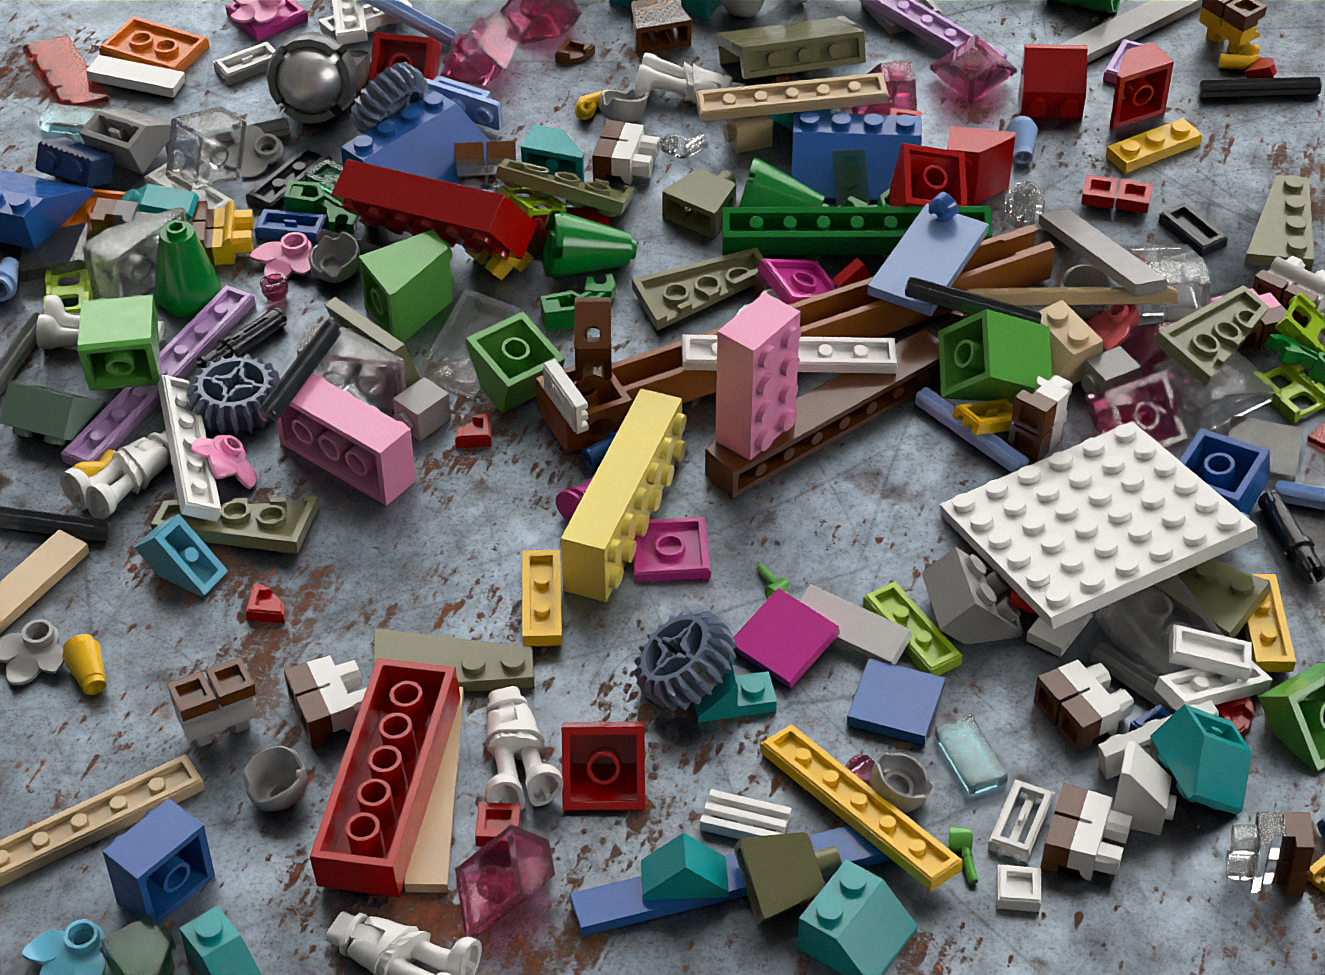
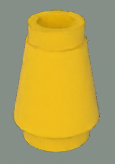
(85, 662)

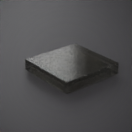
(56, 254)
(1281, 439)

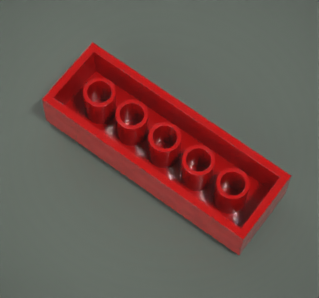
(420, 203)
(386, 778)

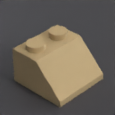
(1069, 341)

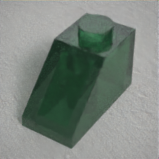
(140, 949)

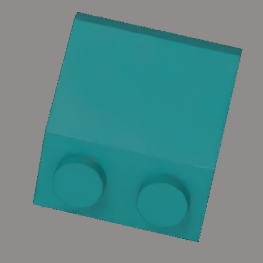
(855, 923)

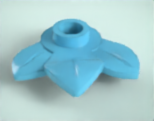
(63, 955)

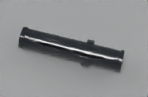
(245, 337)
(1297, 546)

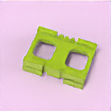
(526, 203)
(81, 290)
(1309, 335)
(1300, 386)

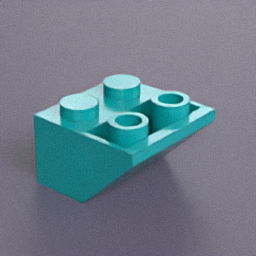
(1205, 758)

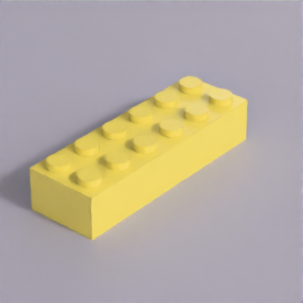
(623, 495)

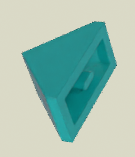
(684, 871)

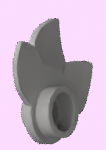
(254, 158)
(31, 652)

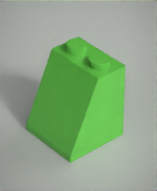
(407, 283)
(119, 342)
(992, 357)

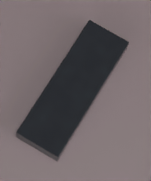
(271, 191)

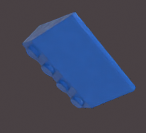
(822, 133)
(417, 139)
(35, 207)

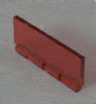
(64, 71)

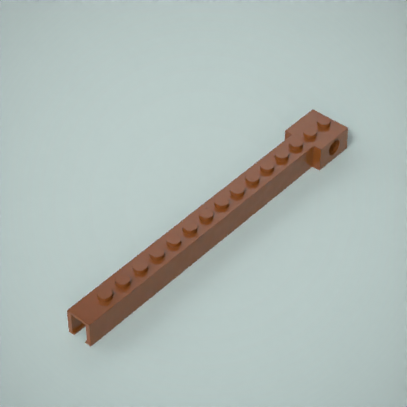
(845, 312)

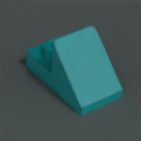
(738, 697)

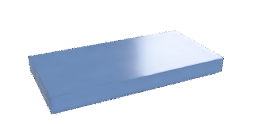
(928, 252)

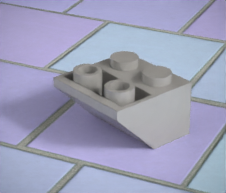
(127, 134)
(971, 599)

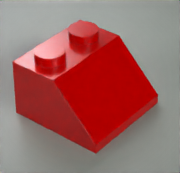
(397, 48)
(1053, 81)
(1141, 85)
(986, 160)
(926, 172)
(603, 765)

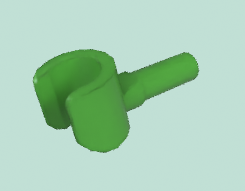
(773, 581)
(961, 840)

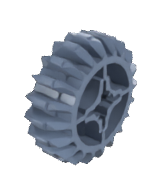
(387, 95)
(231, 393)
(685, 659)

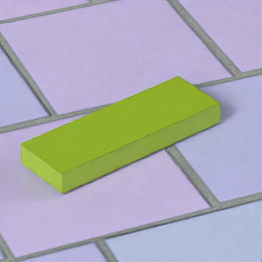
(928, 645)

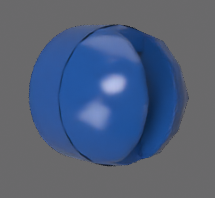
(943, 207)

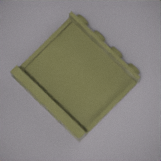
(792, 47)

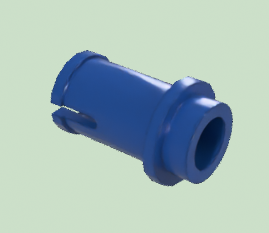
(595, 453)

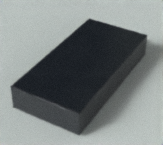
(1193, 229)

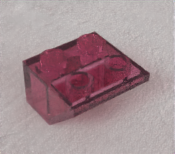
(481, 52)

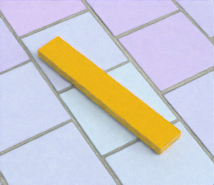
(862, 807)

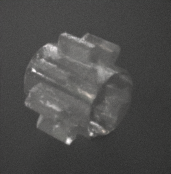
(1024, 201)

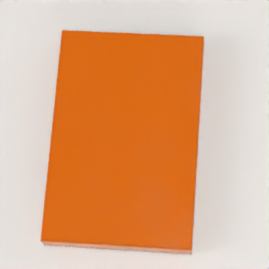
(154, 45)

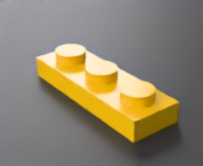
(1153, 145)
(541, 598)
(1270, 633)

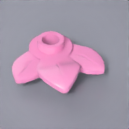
(257, 10)
(285, 256)
(226, 458)

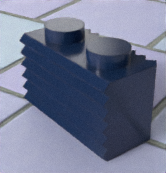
(74, 162)

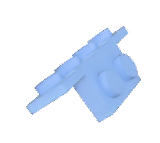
(472, 100)

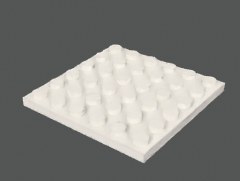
(1096, 523)

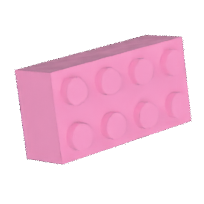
(757, 376)
(349, 439)

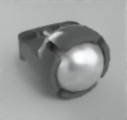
(316, 76)

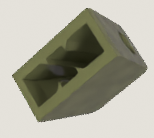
(699, 199)
(782, 872)

